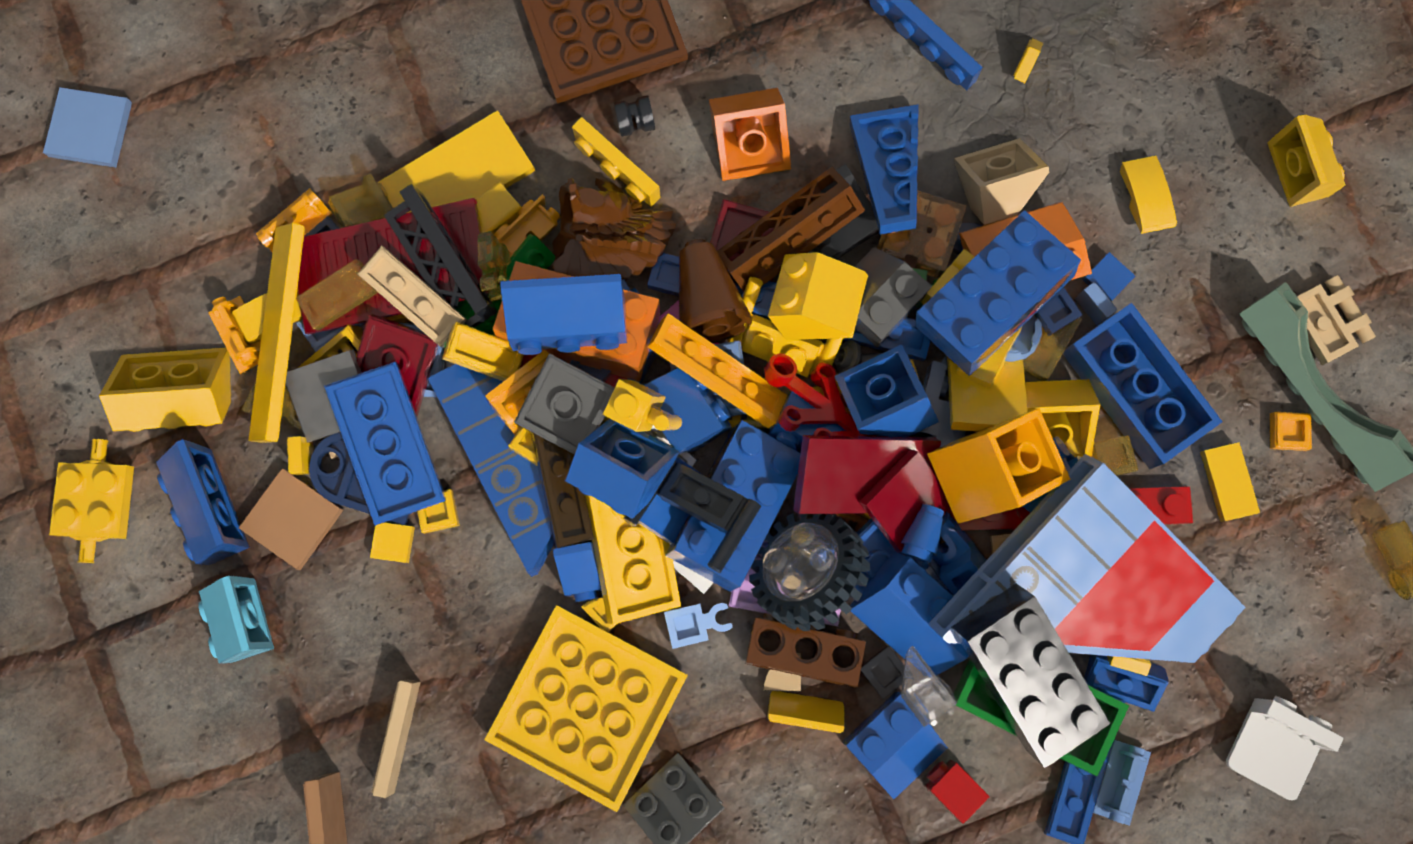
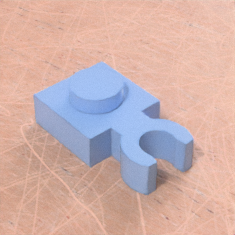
(689, 624)

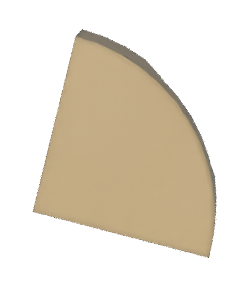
(782, 681)

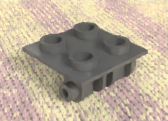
(674, 804)

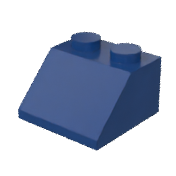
(887, 396)
(700, 413)
(620, 467)
(894, 745)

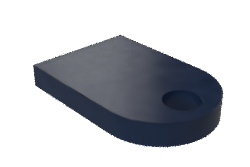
(342, 485)

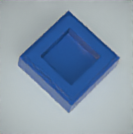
(1110, 276)

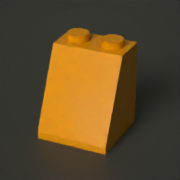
(999, 467)

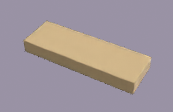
(411, 295)
(395, 738)

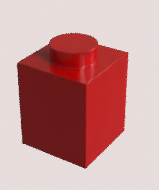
(955, 790)

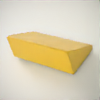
(806, 711)

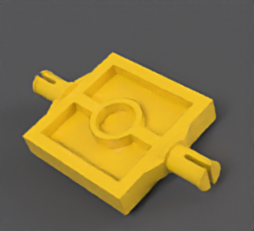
(92, 501)

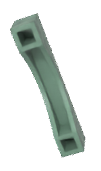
(1376, 450)

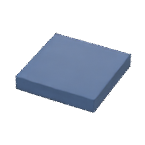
(87, 127)

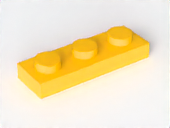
(615, 163)

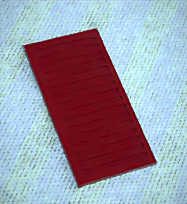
(334, 249)

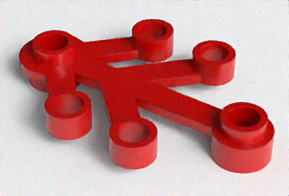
(829, 409)

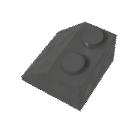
(889, 295)

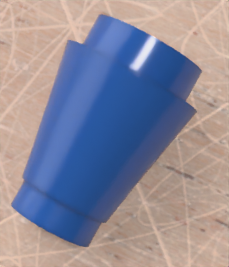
(924, 534)

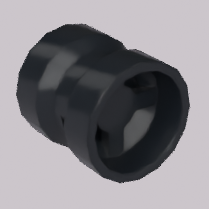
(642, 112)

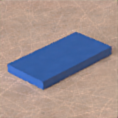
(385, 443)

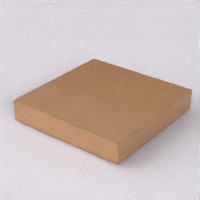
(291, 519)
(325, 810)

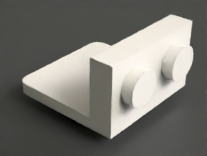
(1279, 746)

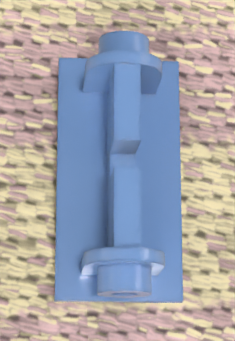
(1122, 782)

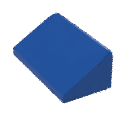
(1127, 685)

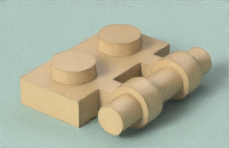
(1326, 330)

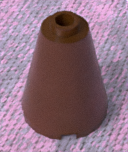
(708, 295)

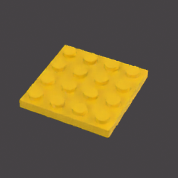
(586, 708)

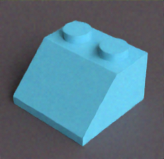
(235, 619)

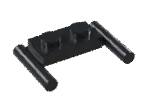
(709, 503)

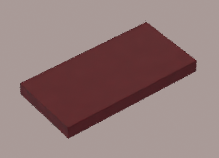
(843, 469)

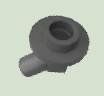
(850, 355)

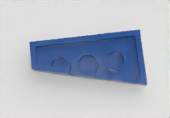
(889, 163)

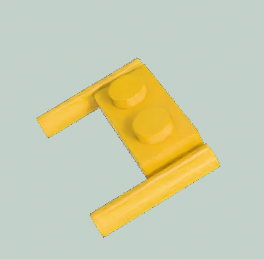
(765, 340)

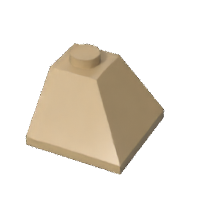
(1000, 179)

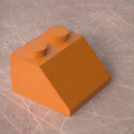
(750, 133)

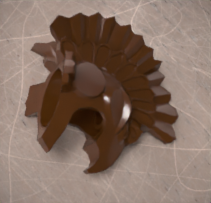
(607, 232)

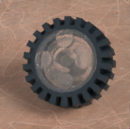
(809, 570)

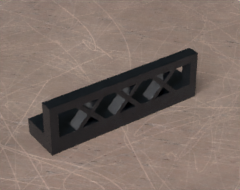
(446, 252)

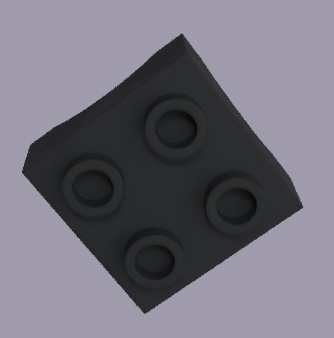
(854, 232)

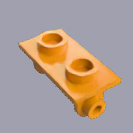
(305, 210)
(532, 219)
(243, 355)

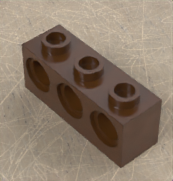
(821, 666)

